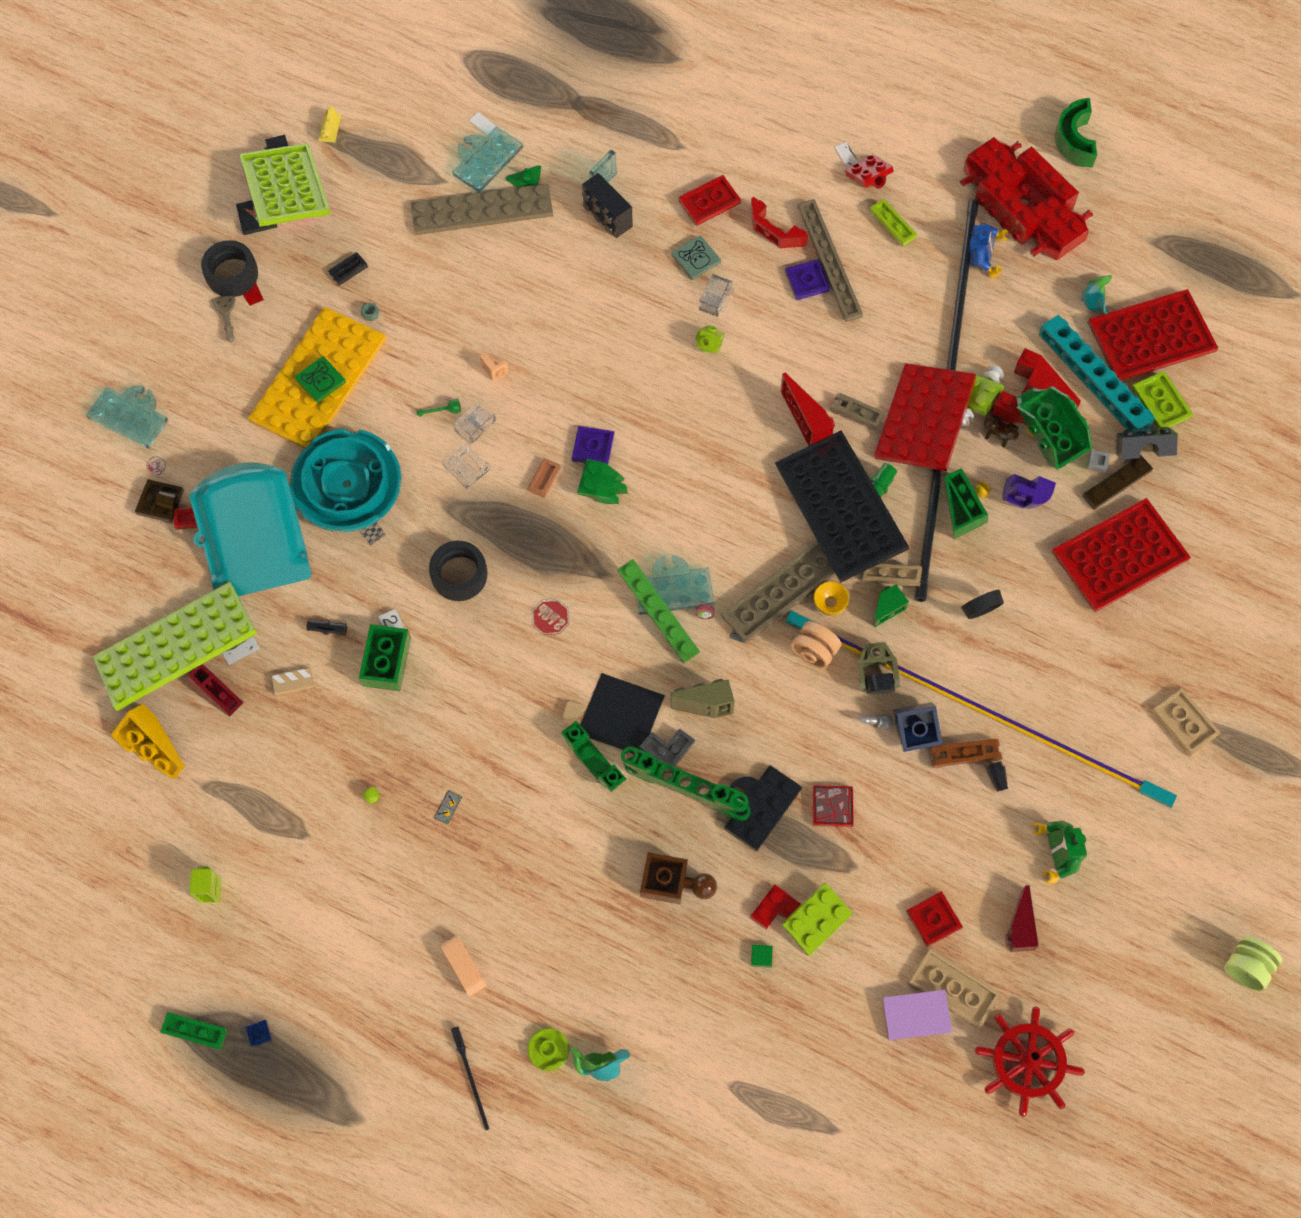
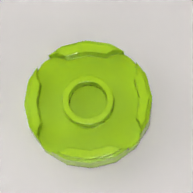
(548, 1049)

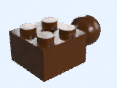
(657, 865)

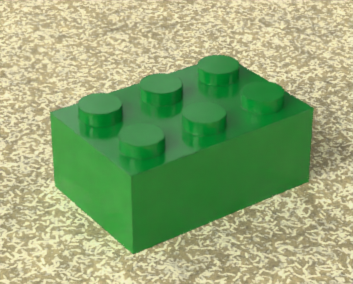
(385, 657)

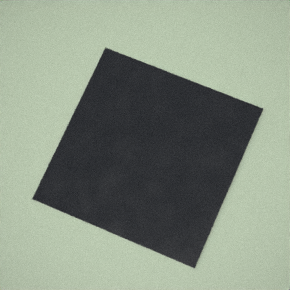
(621, 713)

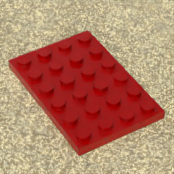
(1152, 335)
(925, 417)
(1120, 554)

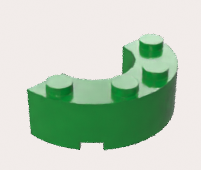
(1068, 139)

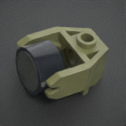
(882, 682)

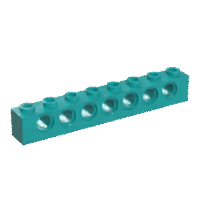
(1096, 384)

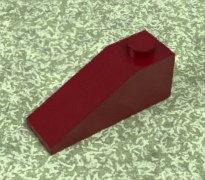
(212, 689)
(1022, 929)

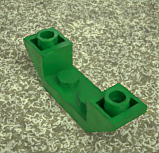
(591, 757)

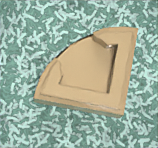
(573, 711)

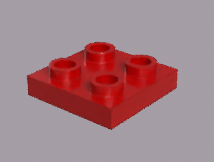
(870, 171)

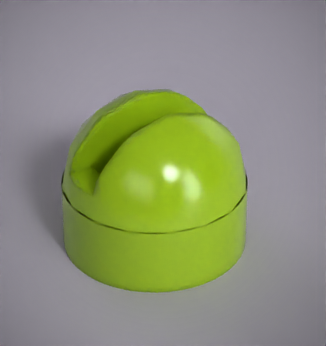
(371, 795)

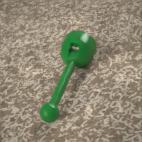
(453, 407)

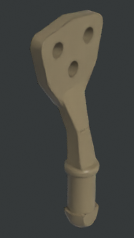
(225, 307)

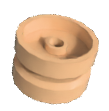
(816, 645)

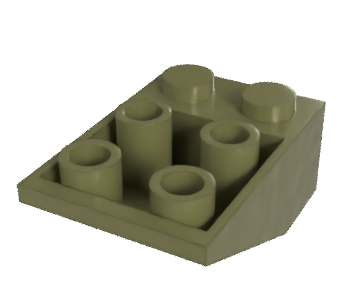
(705, 700)

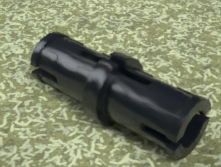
(326, 627)

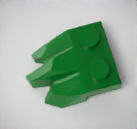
(601, 482)

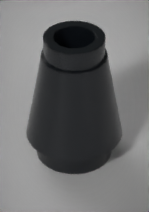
(997, 775)

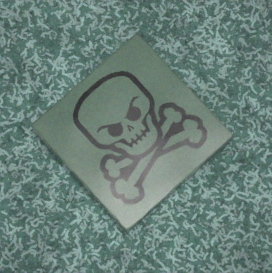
(696, 257)

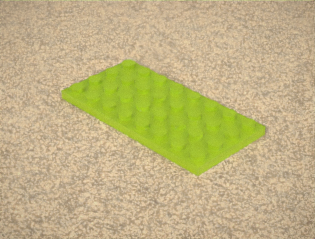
(173, 645)

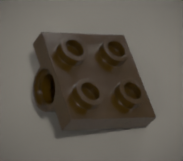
(159, 500)

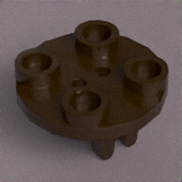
(1001, 429)

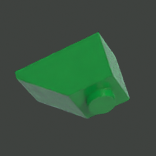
(890, 604)

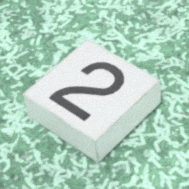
(391, 619)

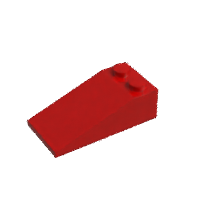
(808, 414)

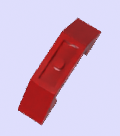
(793, 238)

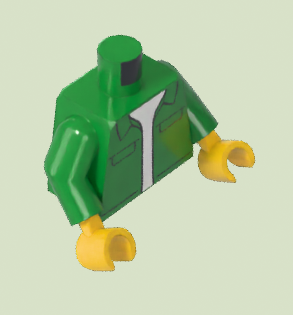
(1066, 847)

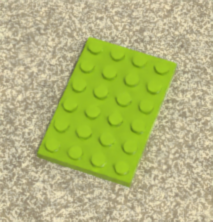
(284, 184)

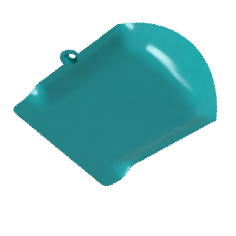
(249, 528)

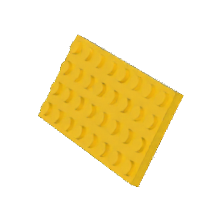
(287, 407)

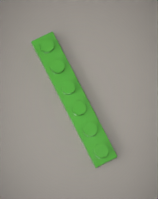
(658, 611)

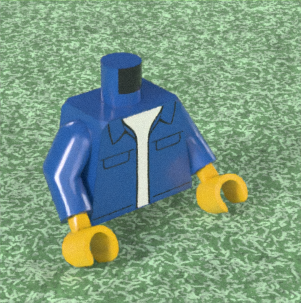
(982, 247)

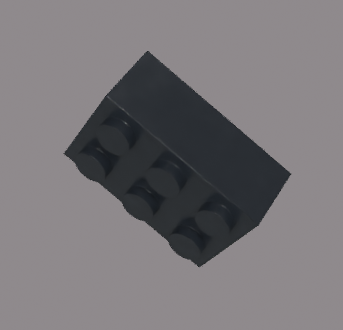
(607, 205)

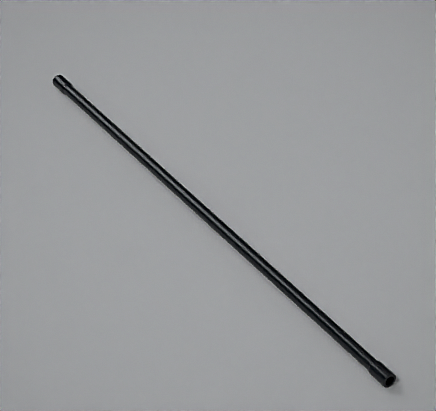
(972, 209)

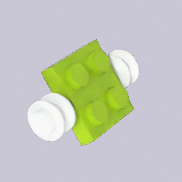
(984, 393)

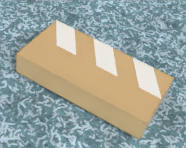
(292, 681)

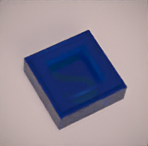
(258, 1033)

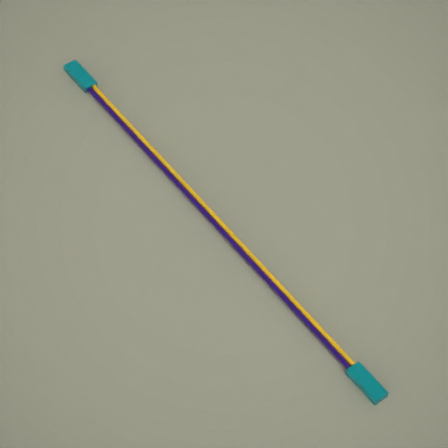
(1146, 788)

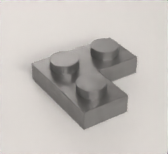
(668, 752)

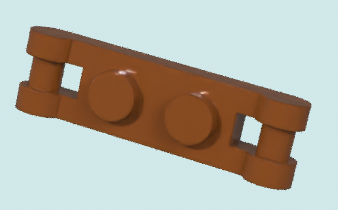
(965, 753)

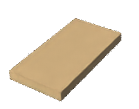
(965, 994)

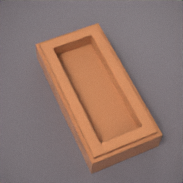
(544, 478)

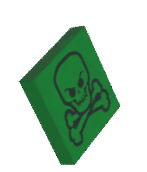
(320, 379)

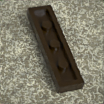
(1117, 482)

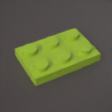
(1163, 400)
(816, 919)

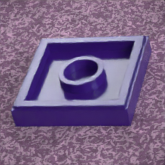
(807, 279)
(593, 445)

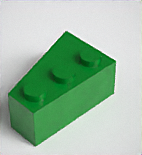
(964, 505)

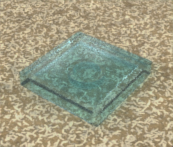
(605, 167)

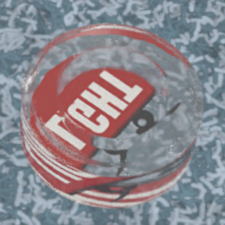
(156, 465)

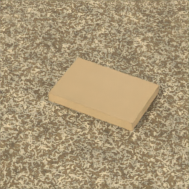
(1185, 722)

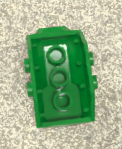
(1055, 424)

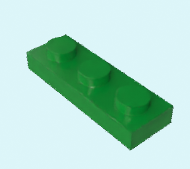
(193, 1031)

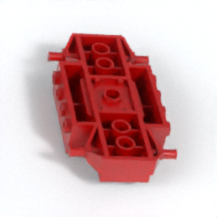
(1007, 180)

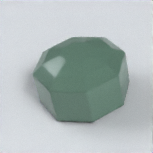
(370, 311)

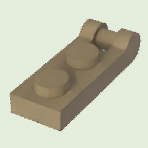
(857, 411)

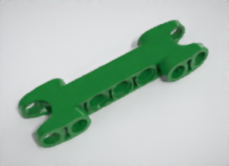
(719, 796)

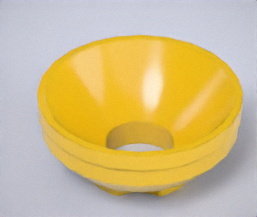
(831, 590)

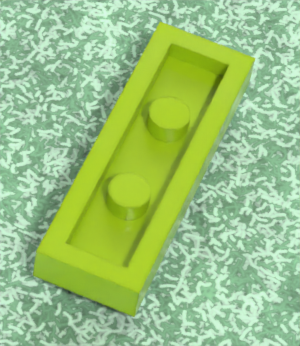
(893, 222)

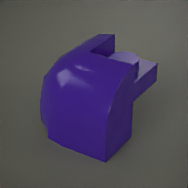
(1027, 493)

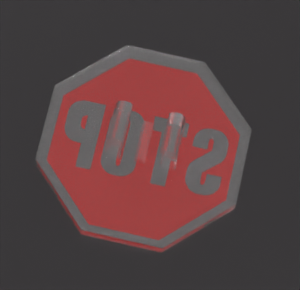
(550, 616)

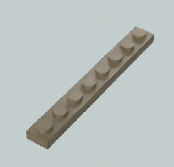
(830, 260)

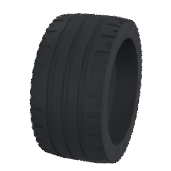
(226, 251)
(452, 550)

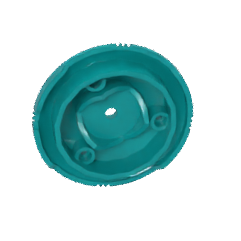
(345, 458)

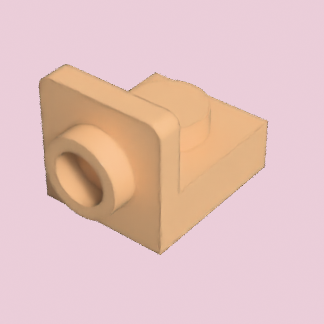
(490, 366)

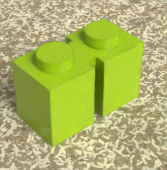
(205, 885)

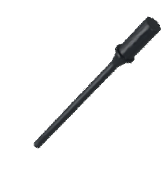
(461, 1048)

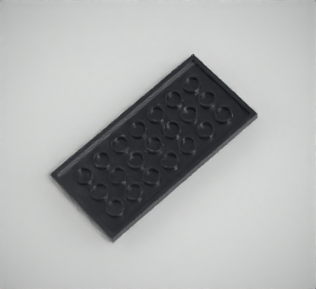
(841, 506)

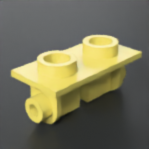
(330, 125)

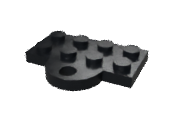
(768, 803)

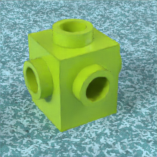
(709, 339)

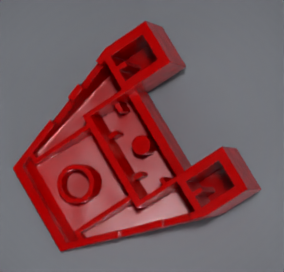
(1039, 376)

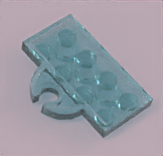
(485, 157)
(129, 415)
(679, 585)

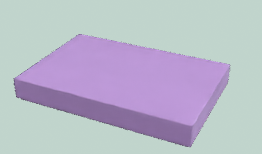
(917, 1015)

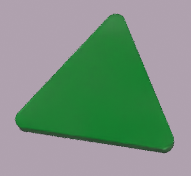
(525, 178)

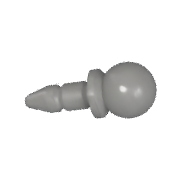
(883, 721)

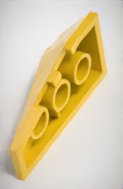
(145, 736)

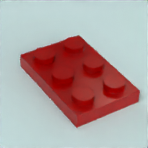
(709, 200)

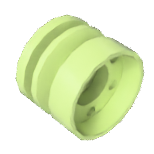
(1253, 963)

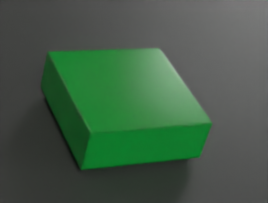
(761, 956)

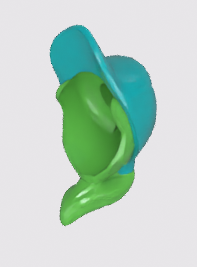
(1094, 293)
(600, 1066)

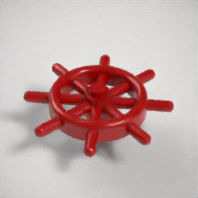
(1029, 1061)

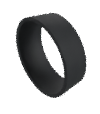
(983, 604)

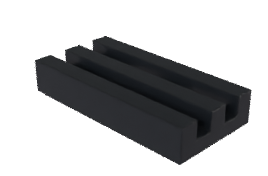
(349, 270)

